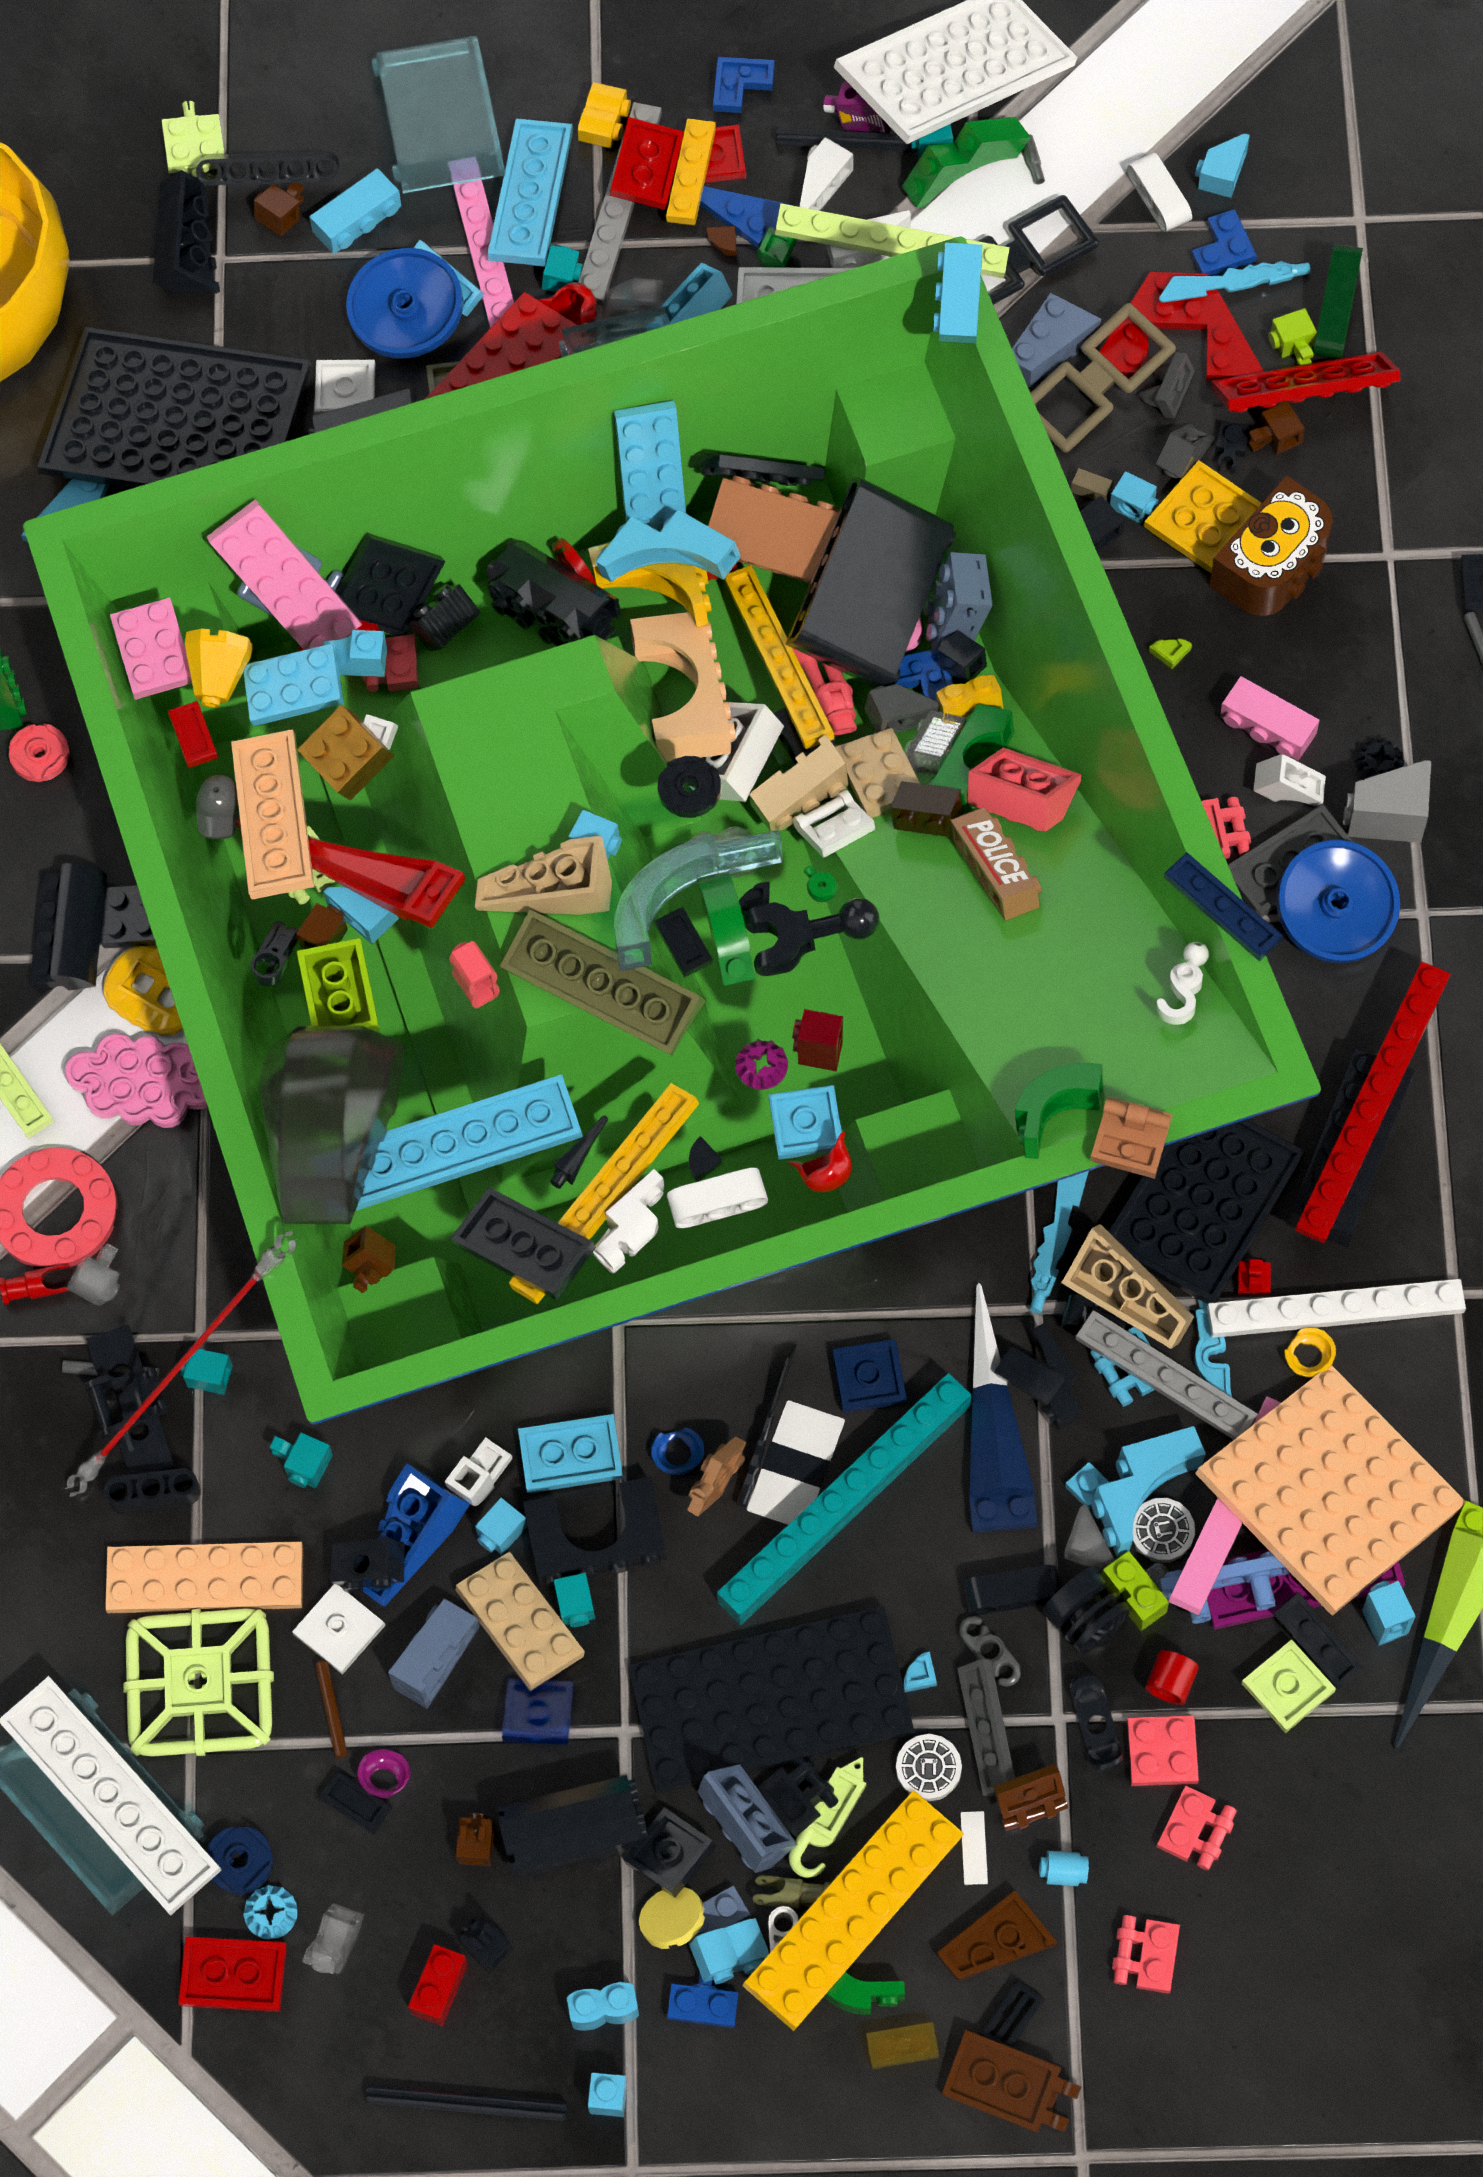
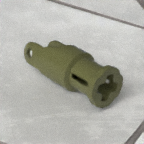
(792, 1892)

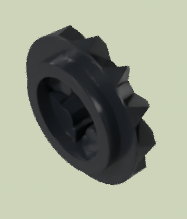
(1367, 765)

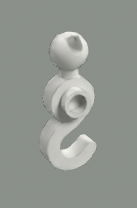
(1185, 982)

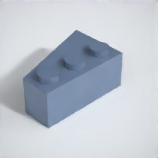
(433, 1652)

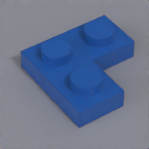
(738, 74)
(1230, 248)
(924, 670)

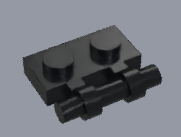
(788, 1800)

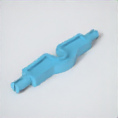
(1213, 1373)

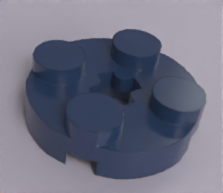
(259, 1860)

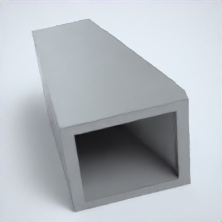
(1390, 805)

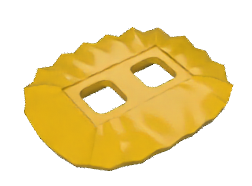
(134, 1006)

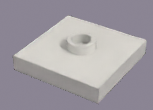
(338, 1628)

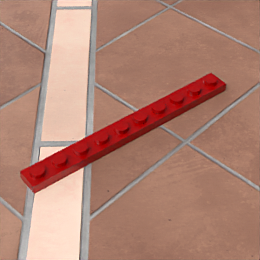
(1372, 1102)

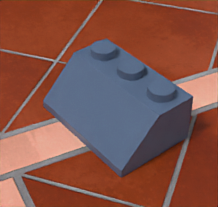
(745, 1817)

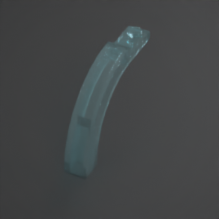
(675, 872)

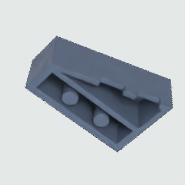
(1052, 338)

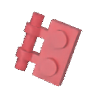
(401, 665)
(1234, 814)
(1186, 1824)
(1157, 1954)

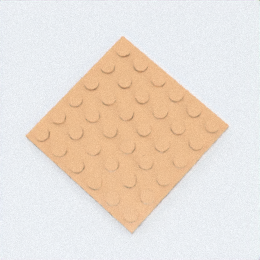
(1330, 1489)

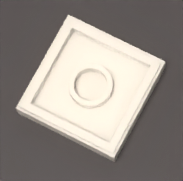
(343, 383)

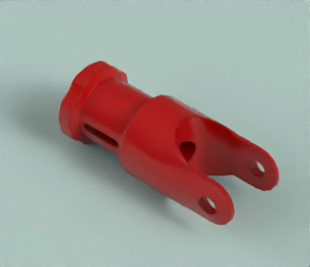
(29, 1285)

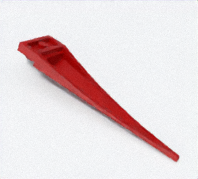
(397, 883)

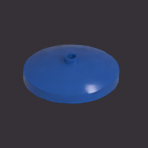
(404, 303)
(1356, 882)

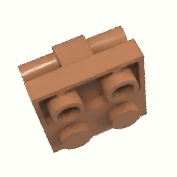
(1131, 1137)

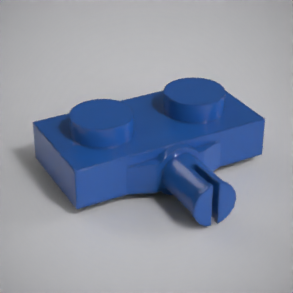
(702, 2004)

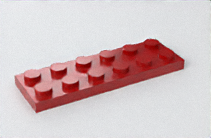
(1306, 380)

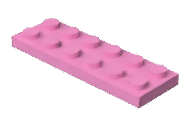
(283, 578)

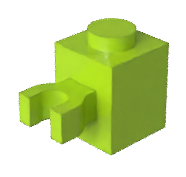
(1294, 335)

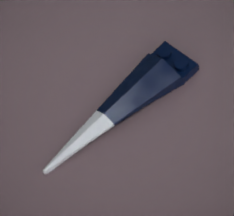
(999, 1472)

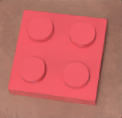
(1162, 1750)

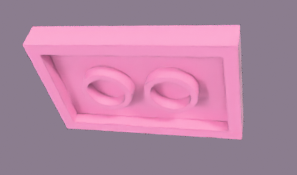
(152, 648)

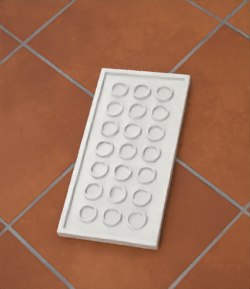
(954, 64)

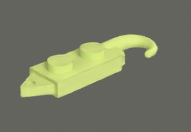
(848, 1788)

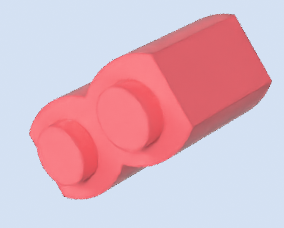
(474, 974)

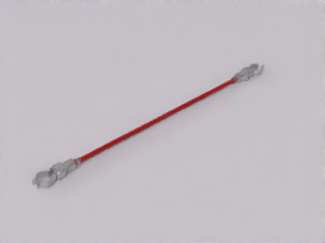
(271, 1259)

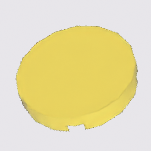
(670, 1919)

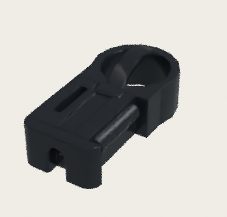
(276, 949)

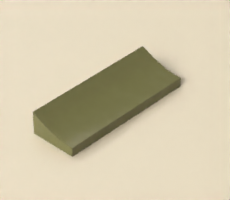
(591, 980)

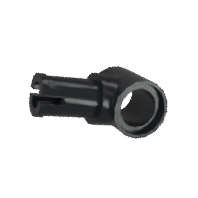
(1079, 1309)

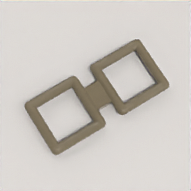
(1102, 374)

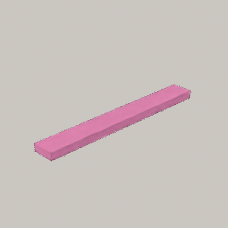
(1210, 1549)

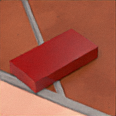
(193, 734)

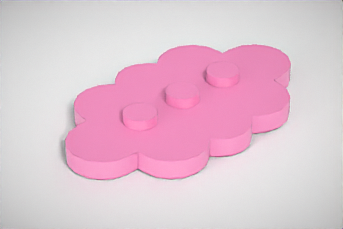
(137, 1080)

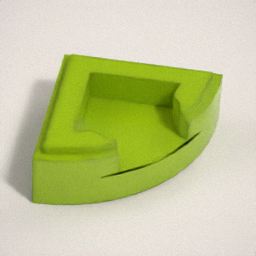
(1170, 651)

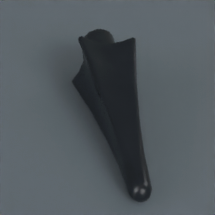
(571, 1162)

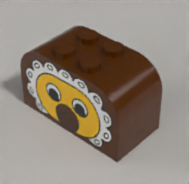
(1274, 551)

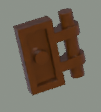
(1031, 1797)

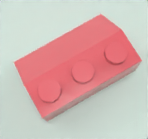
(1022, 789)

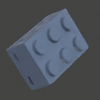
(958, 598)

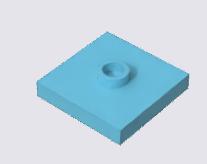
(805, 1121)

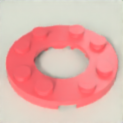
(85, 1237)

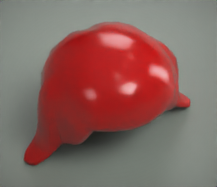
(573, 301)
(828, 1170)

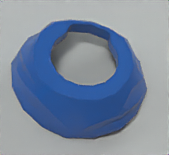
(689, 1438)

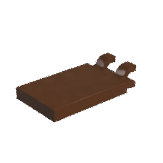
(1007, 2083)

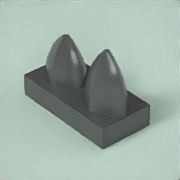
(1176, 379)

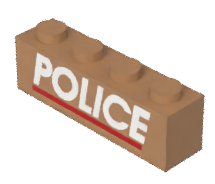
(996, 863)

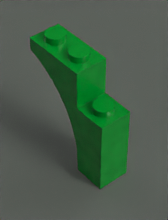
(974, 147)

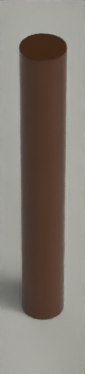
(331, 1710)

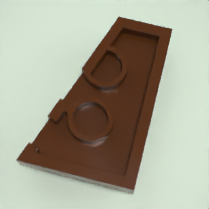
(996, 1939)

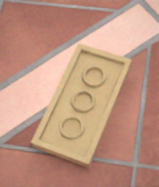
(519, 1621)

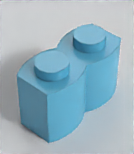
(729, 1951)
(594, 2008)

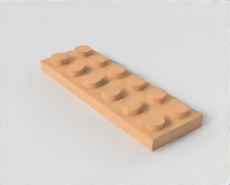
(272, 814)
(204, 1577)

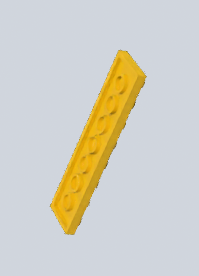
(853, 1910)

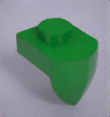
(775, 250)

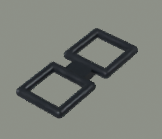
(1024, 255)

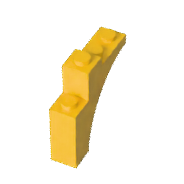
(674, 580)

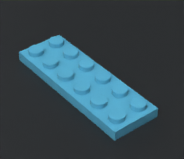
(530, 192)
(650, 462)

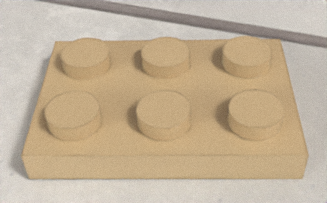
(876, 769)

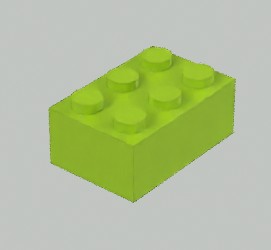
(338, 985)

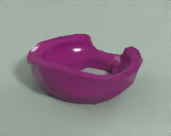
(385, 1760)

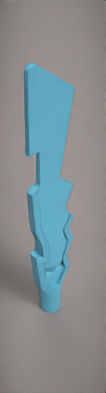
(1233, 280)
(1056, 1239)

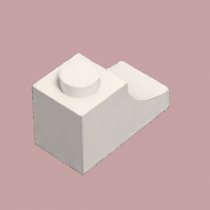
(1289, 780)

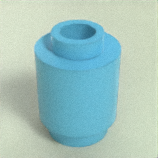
(1064, 1868)

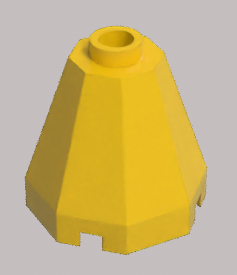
(216, 664)

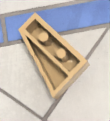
(801, 787)

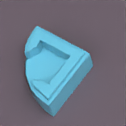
(920, 1674)

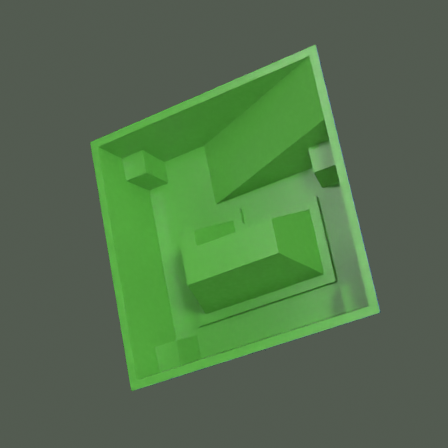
(521, 735)

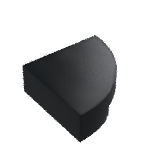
(755, 897)
(702, 1159)

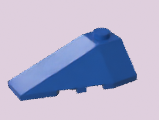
(421, 1517)

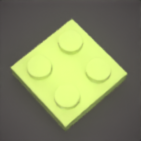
(1288, 1686)

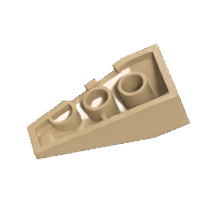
(559, 882)

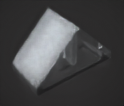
(1086, 1543)

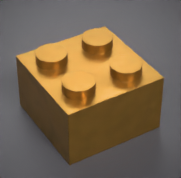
(345, 752)

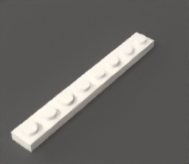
(1336, 1308)

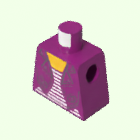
(854, 111)

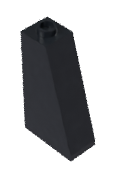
(363, 409)

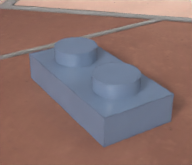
(723, 1911)

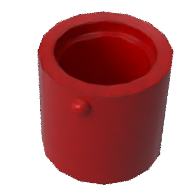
(1172, 1677)

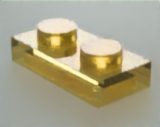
(902, 2045)

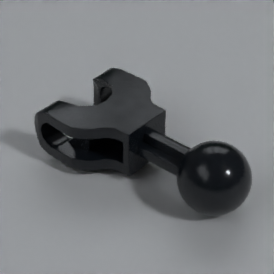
(796, 933)

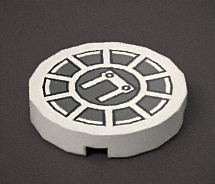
(1163, 1530)
(929, 1766)

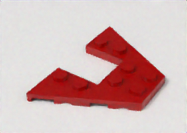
(1226, 346)

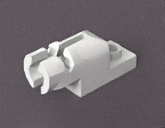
(630, 1223)

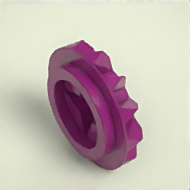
(767, 1076)

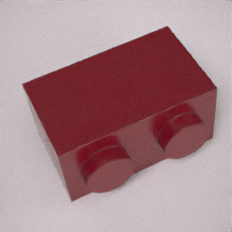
(818, 1039)

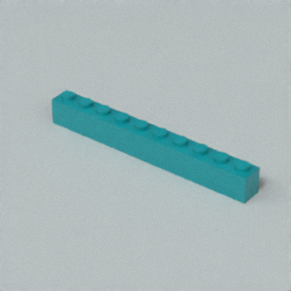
(844, 1499)

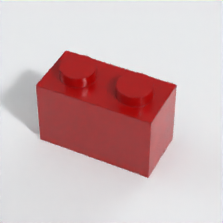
(438, 1985)

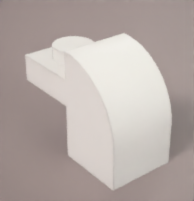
(475, 1477)

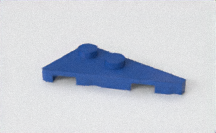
(747, 213)

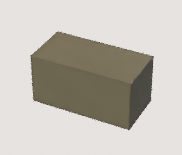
(1091, 485)

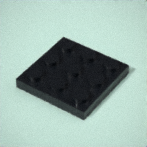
(389, 583)

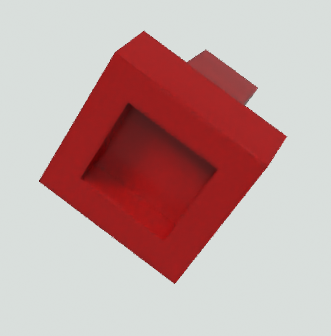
(1254, 1278)

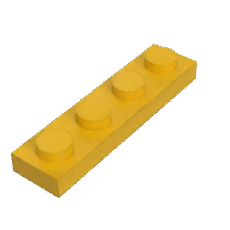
(691, 172)

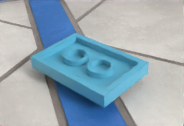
(293, 684)
(570, 1453)

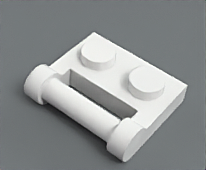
(838, 830)

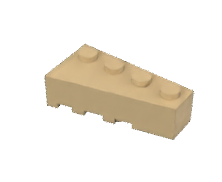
(1123, 1287)

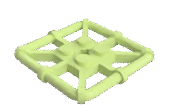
(213, 1697)

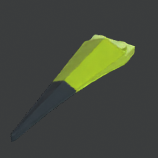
(1452, 1613)

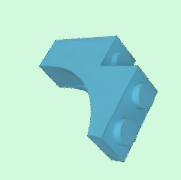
(680, 541)
(1142, 1470)

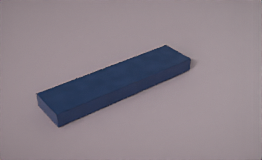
(1223, 906)

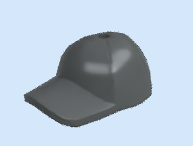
(218, 809)

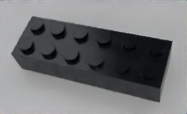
(1349, 1090)

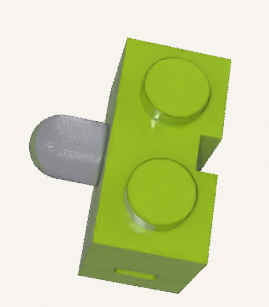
(1138, 1588)

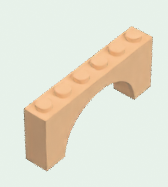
(702, 724)

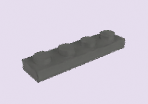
(986, 1724)

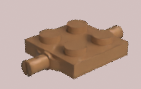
(717, 1473)

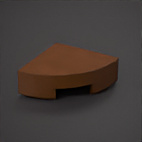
(723, 239)

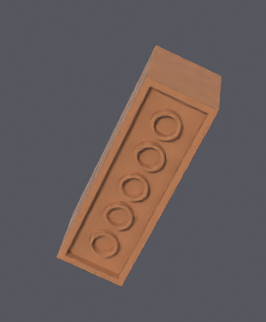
(773, 529)

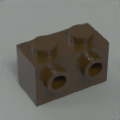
(926, 808)

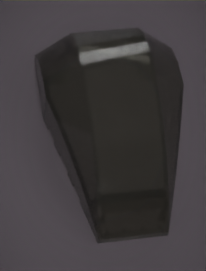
(325, 1115)

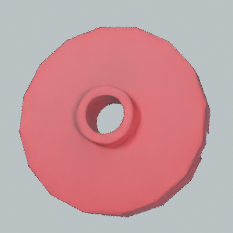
(38, 739)

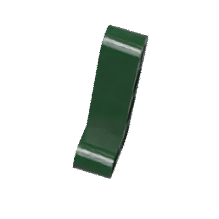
(1337, 301)

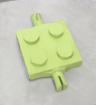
(191, 139)

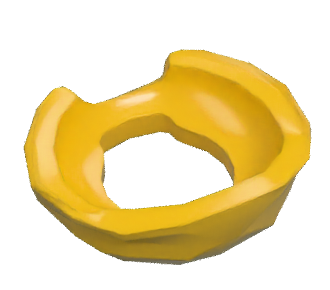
(1313, 1337)

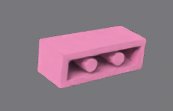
(1269, 718)

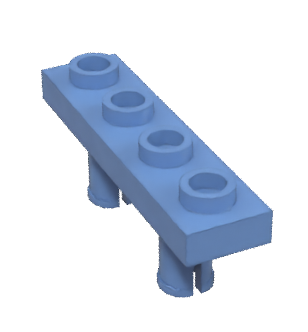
(1239, 1571)

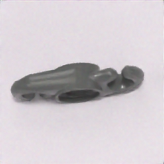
(1004, 1658)

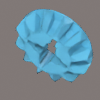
(281, 1922)

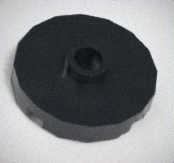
(689, 772)

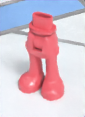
(833, 697)

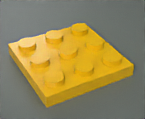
(1201, 514)

